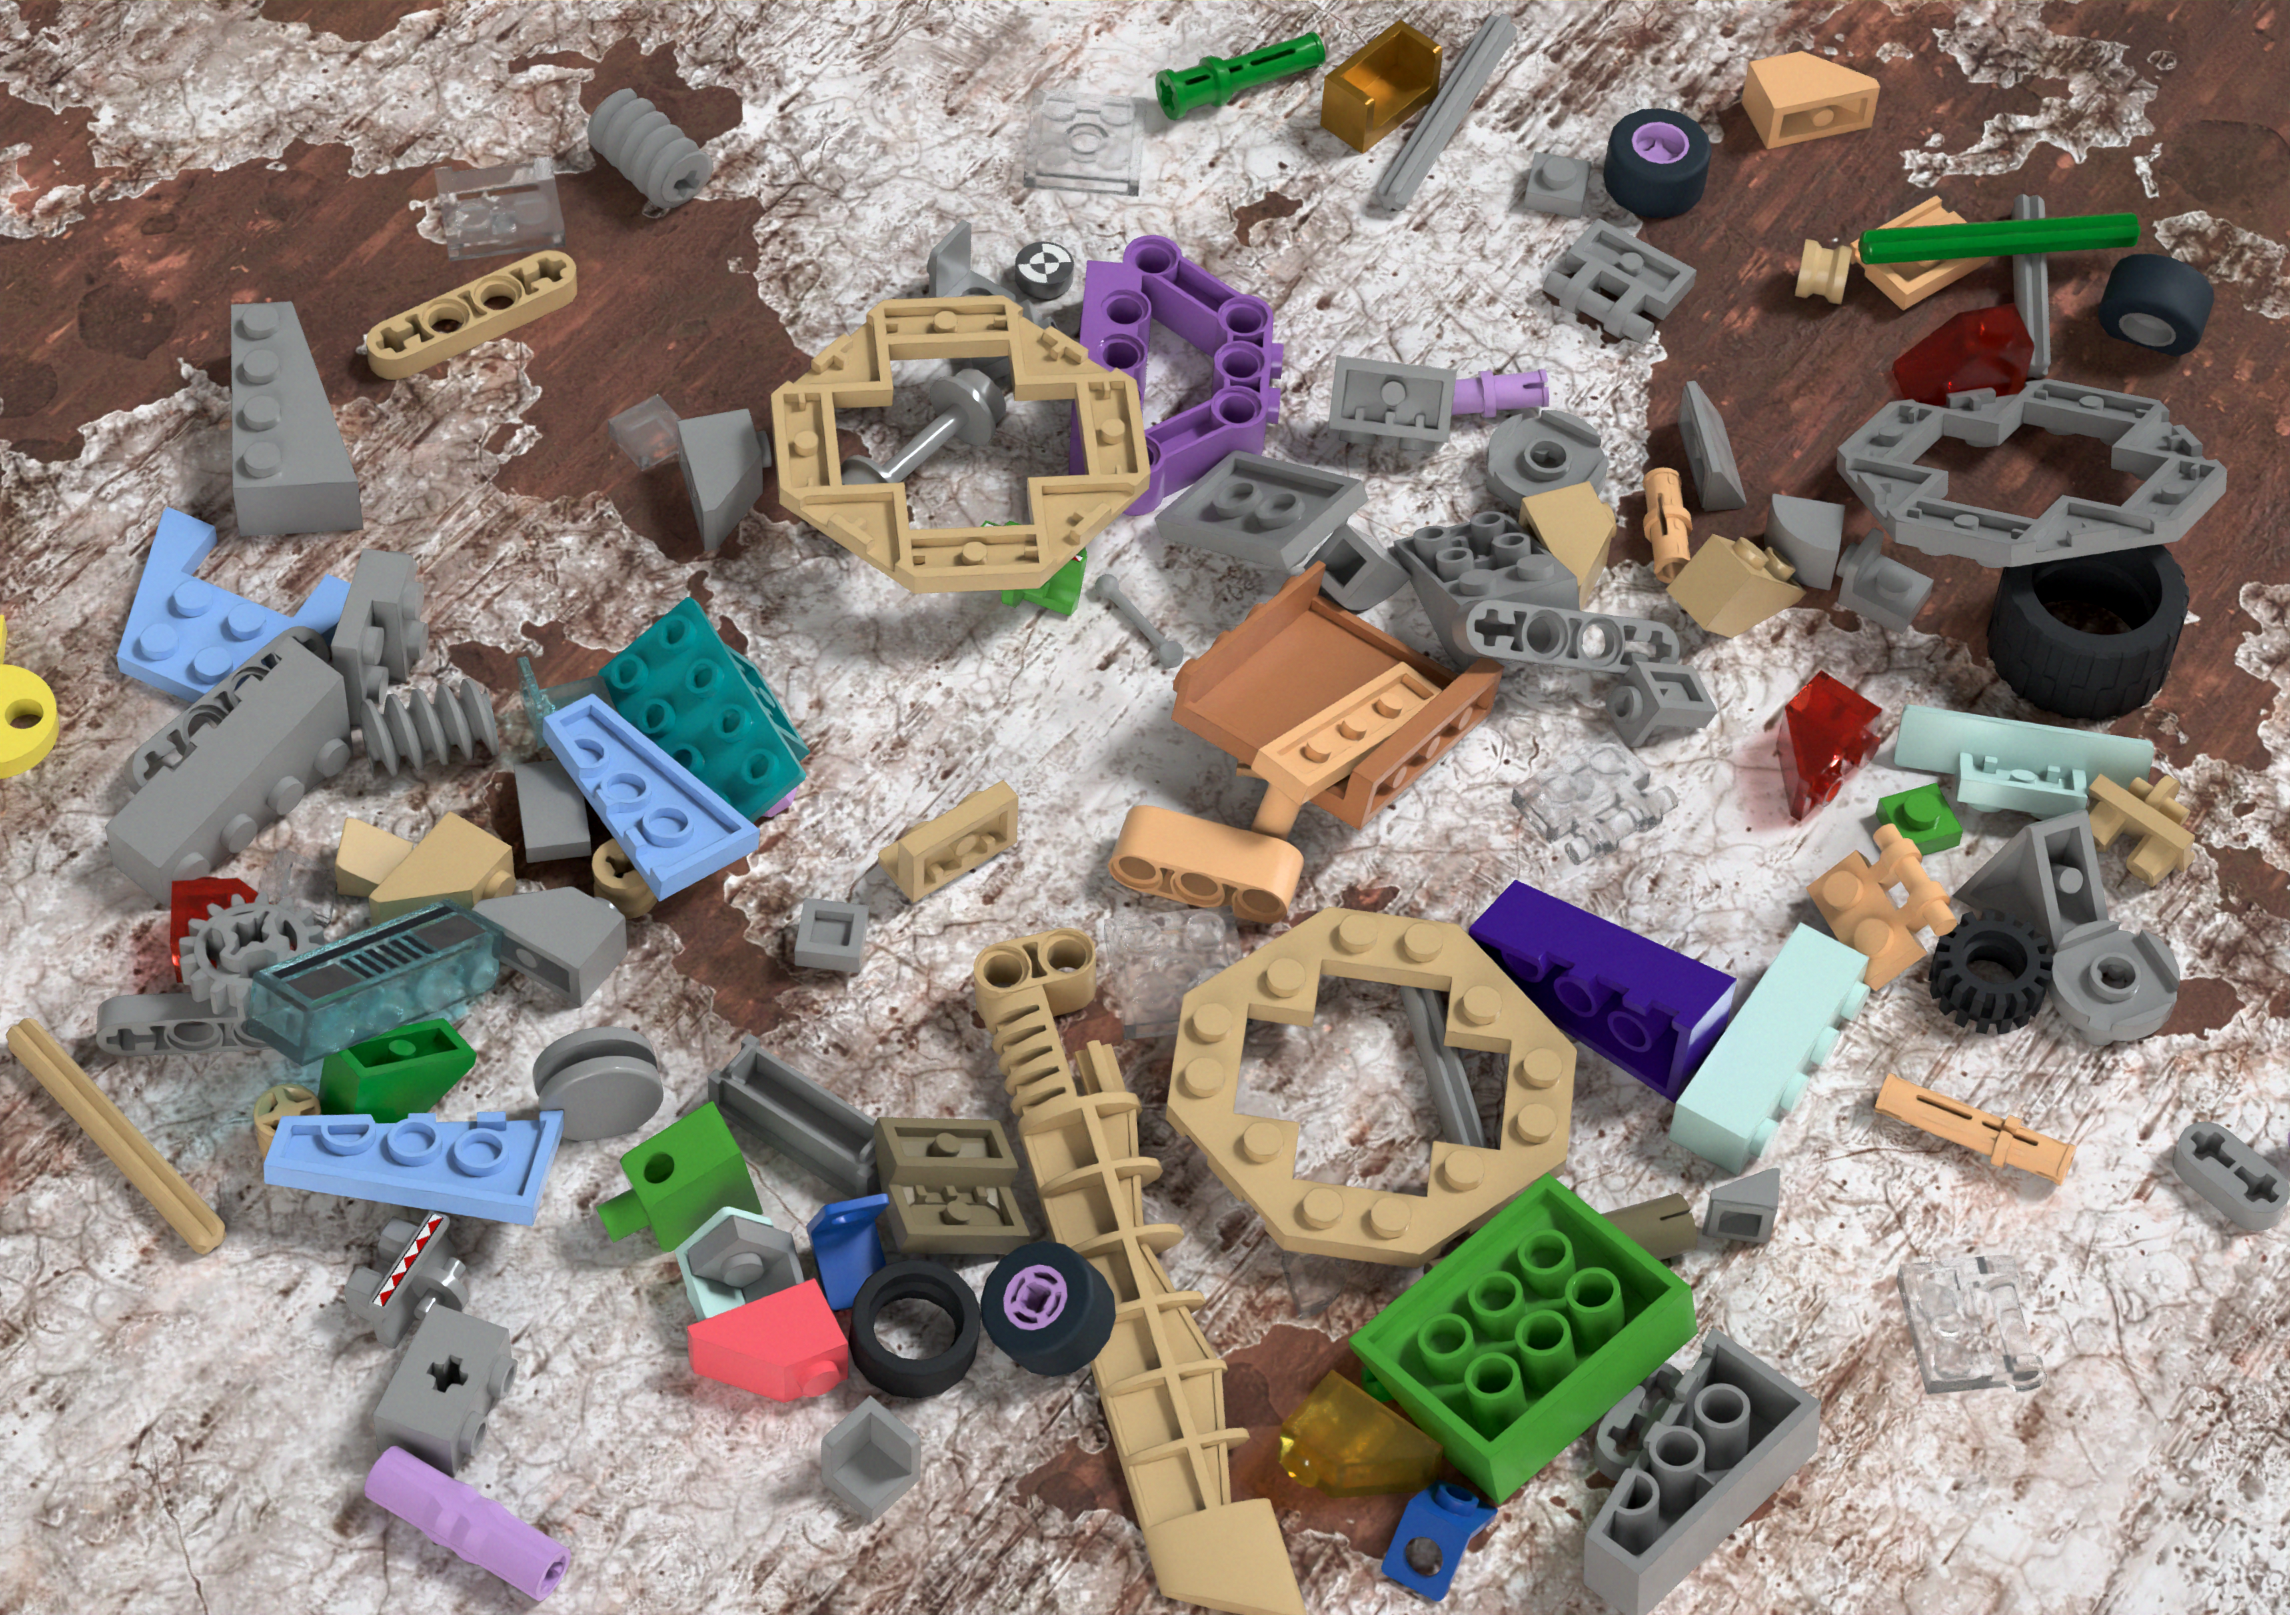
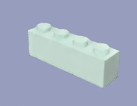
(1769, 1050)

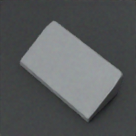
(1709, 452)

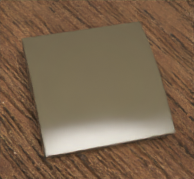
(949, 1185)

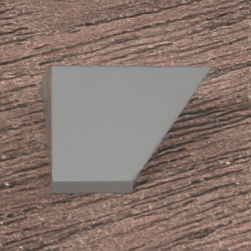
(2044, 878)

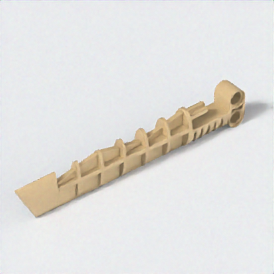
(1157, 1368)

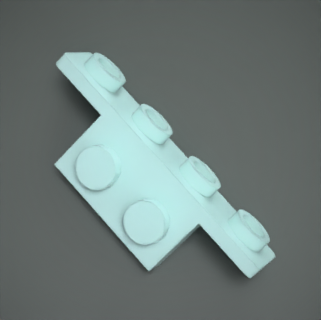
(2017, 762)

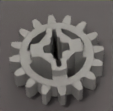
(242, 943)

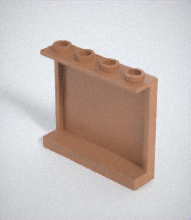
(1302, 658)

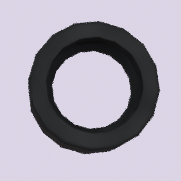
(919, 1281)

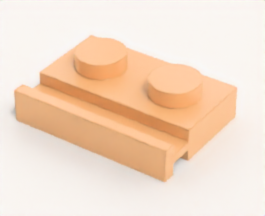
(1914, 281)

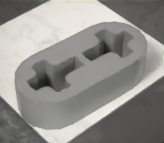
(2231, 1176)
(1629, 1416)

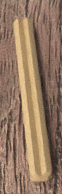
(116, 1136)

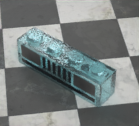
(374, 981)

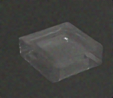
(646, 432)

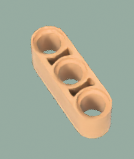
(1206, 863)

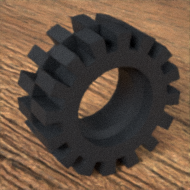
(1980, 999)

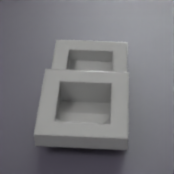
(551, 812)

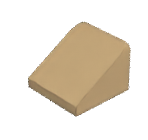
(366, 857)

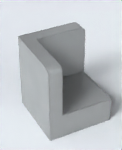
(870, 1459)

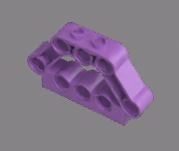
(1209, 315)

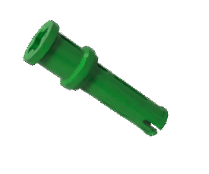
(1217, 79)

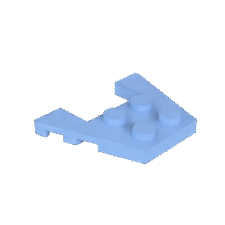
(195, 634)

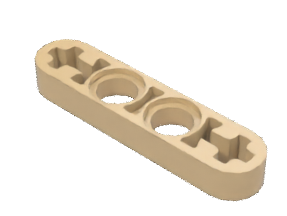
(465, 304)

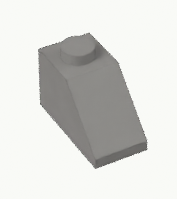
(721, 470)
(559, 938)

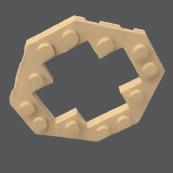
(874, 517)
(1258, 1153)

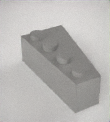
(1700, 1474)

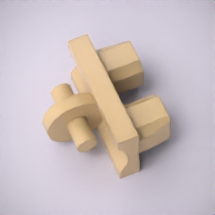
(2147, 817)

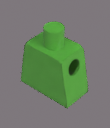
(680, 1181)

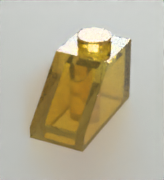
(1355, 1445)

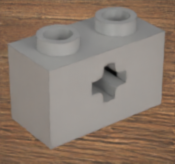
(446, 1389)

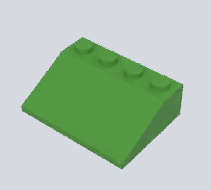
(1527, 1335)

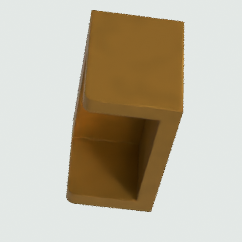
(1381, 86)

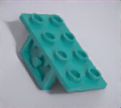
(708, 710)

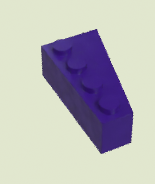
(1609, 986)

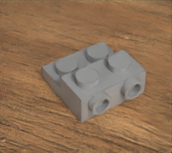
(379, 627)

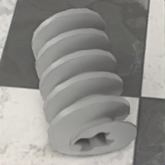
(648, 149)
(428, 726)

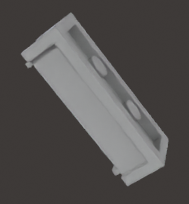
(798, 1119)

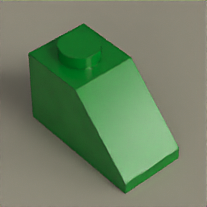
(395, 1072)

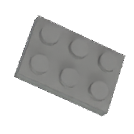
(1261, 509)

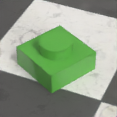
(1923, 817)

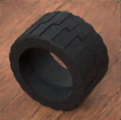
(2079, 670)

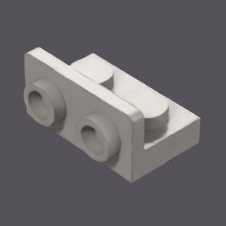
(1391, 401)

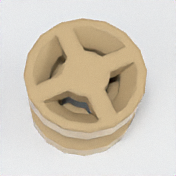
(1823, 271)
(627, 894)
(281, 1101)

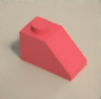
(773, 1345)

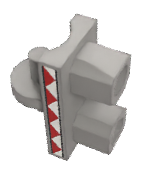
(421, 1274)

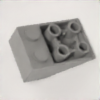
(1484, 562)

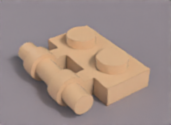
(1866, 917)

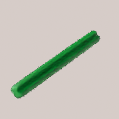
(1998, 238)

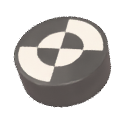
(1044, 270)

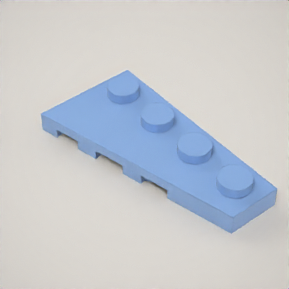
(649, 802)

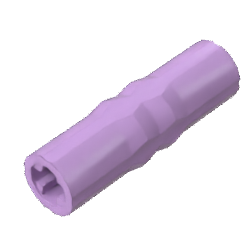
(467, 1522)

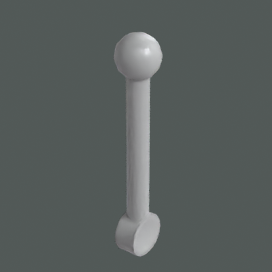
(1170, 652)

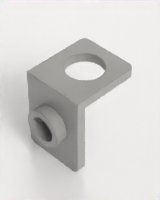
(951, 268)

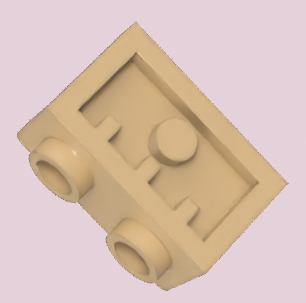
(953, 842)

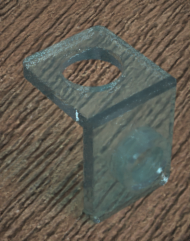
(546, 701)

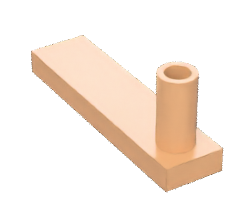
(1333, 744)

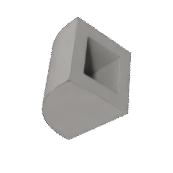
(1807, 536)
(1358, 569)

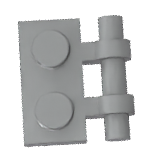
(1627, 268)

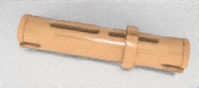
(1976, 1129)

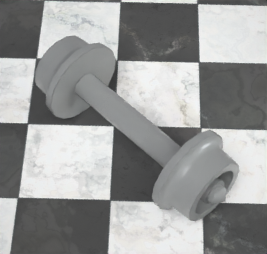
(965, 407)

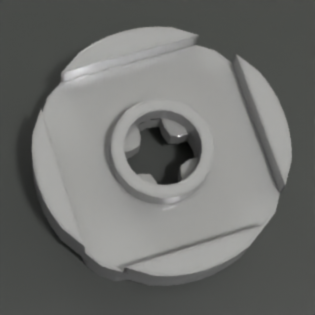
(1554, 435)
(2107, 1012)

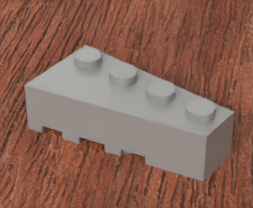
(285, 439)
(236, 776)

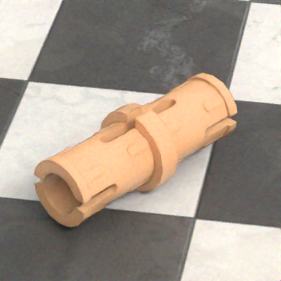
(1666, 523)

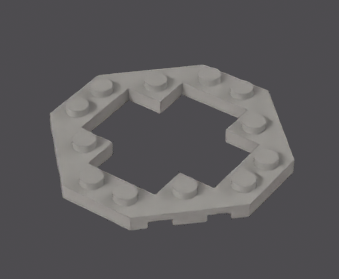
(2143, 442)

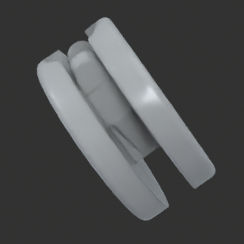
(600, 1080)

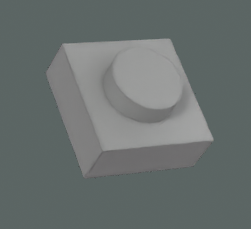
(1557, 184)
(831, 935)

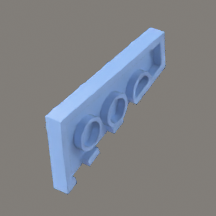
(450, 1167)

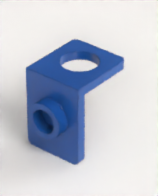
(846, 1247)
(1450, 1519)

